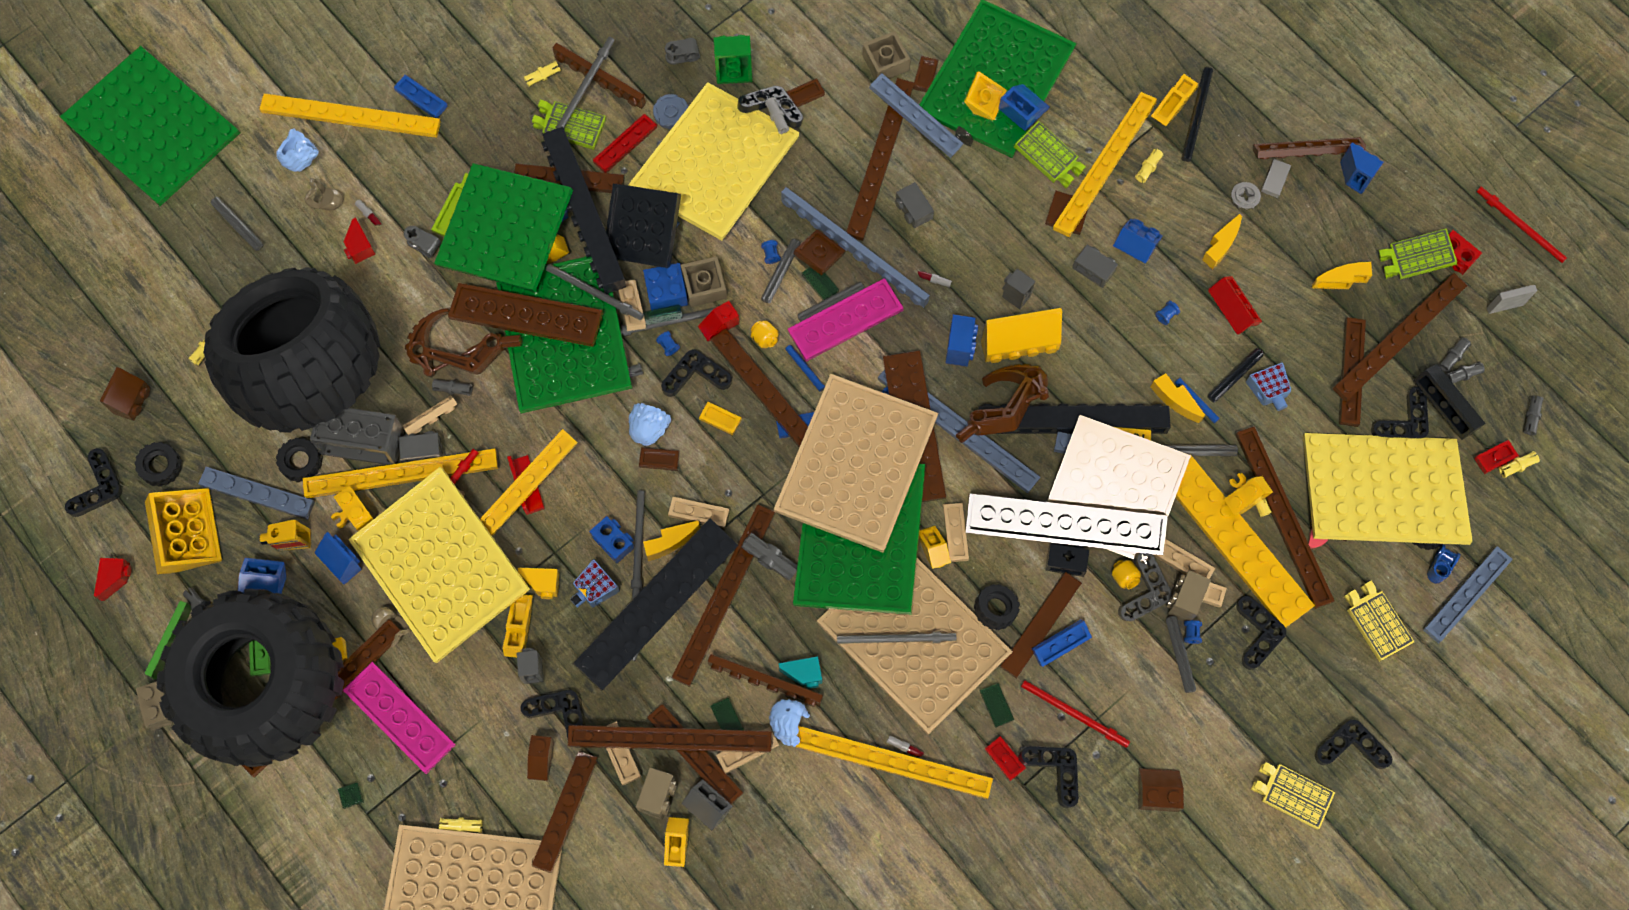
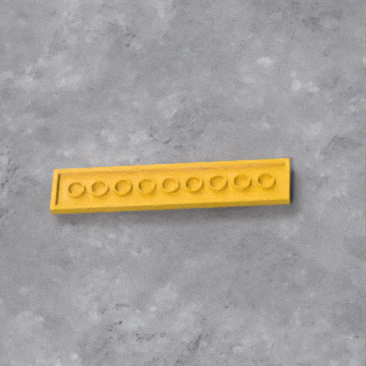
(1241, 546)

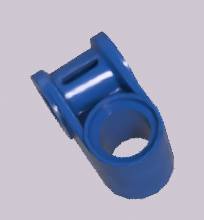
(1443, 561)

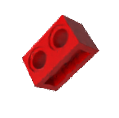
(1463, 249)

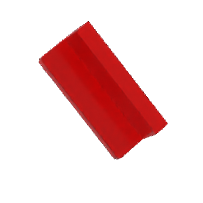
(1234, 304)
(534, 501)

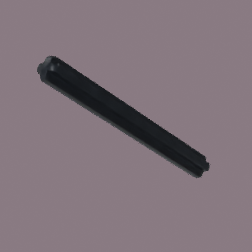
(1197, 114)

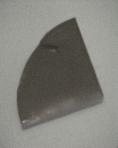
(964, 136)

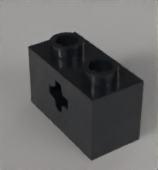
(1057, 561)

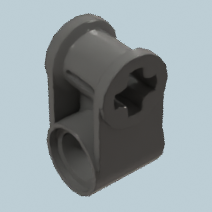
(683, 50)
(421, 241)

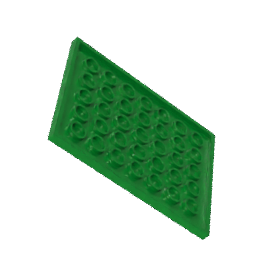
(1008, 53)
(150, 125)
(565, 372)
(856, 577)

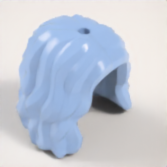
(296, 151)
(647, 423)
(785, 720)

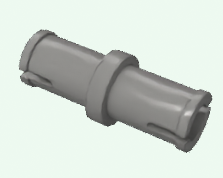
(777, 115)

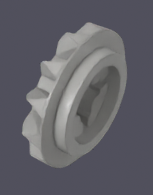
(1250, 190)

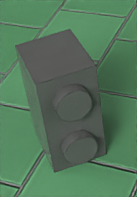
(914, 205)
(1095, 266)
(1018, 288)
(420, 447)
(530, 666)
(707, 804)

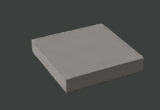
(1511, 299)

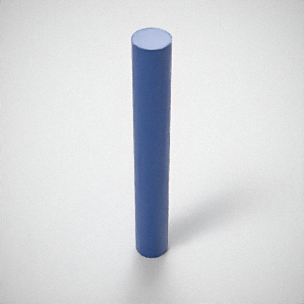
(805, 368)
(1206, 410)

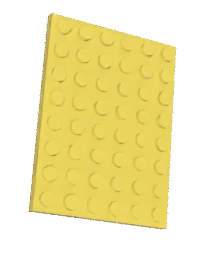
(715, 160)
(1386, 489)
(438, 565)

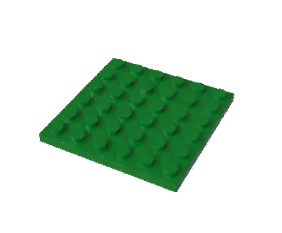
(503, 227)

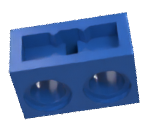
(608, 542)

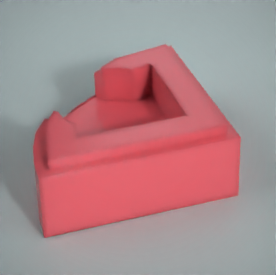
(1314, 543)

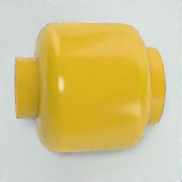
(764, 334)
(1126, 574)

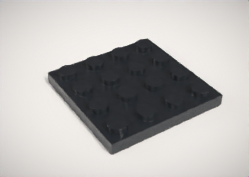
(642, 224)

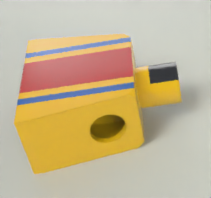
(287, 536)

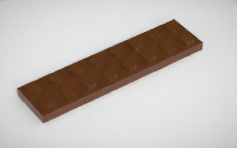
(525, 314)
(907, 382)

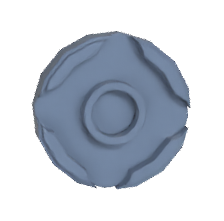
(669, 110)

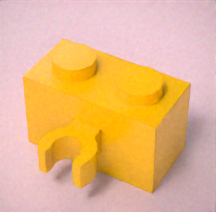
(1247, 493)
(352, 510)

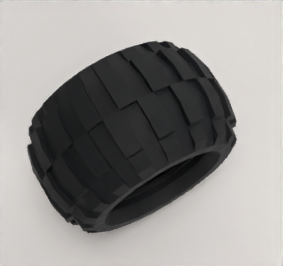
(292, 349)
(290, 706)

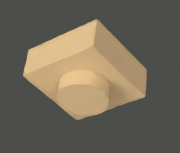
(1214, 595)

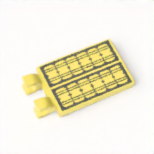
(1378, 622)
(1294, 794)

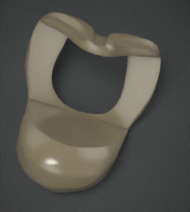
(330, 199)
(382, 614)

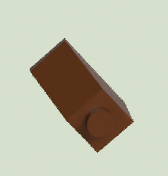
(539, 757)

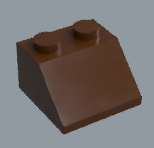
(125, 394)
(1160, 790)

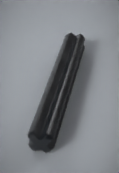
(1235, 375)

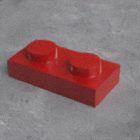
(1496, 457)
(1005, 758)

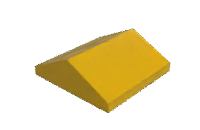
(984, 96)

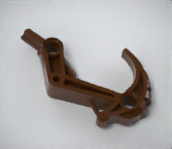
(480, 354)
(1032, 384)

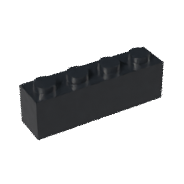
(1449, 401)

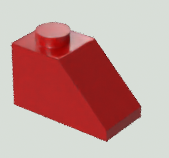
(357, 243)
(719, 319)
(111, 576)

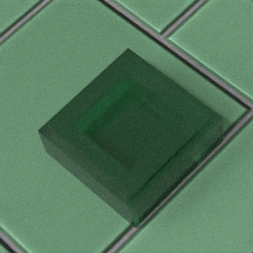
(350, 795)

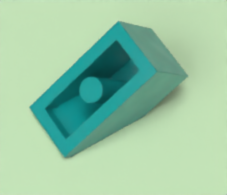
(803, 672)

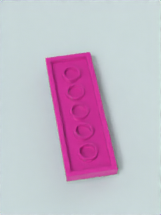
(845, 319)
(399, 718)

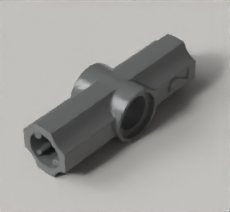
(769, 556)

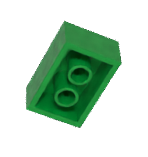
(733, 59)

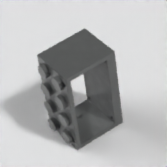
(360, 436)

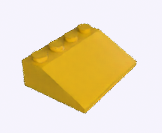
(1022, 335)
(182, 530)

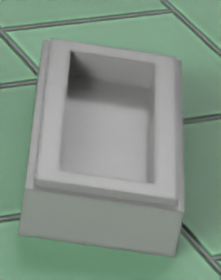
(1276, 178)

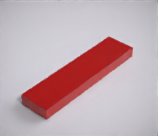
(624, 143)

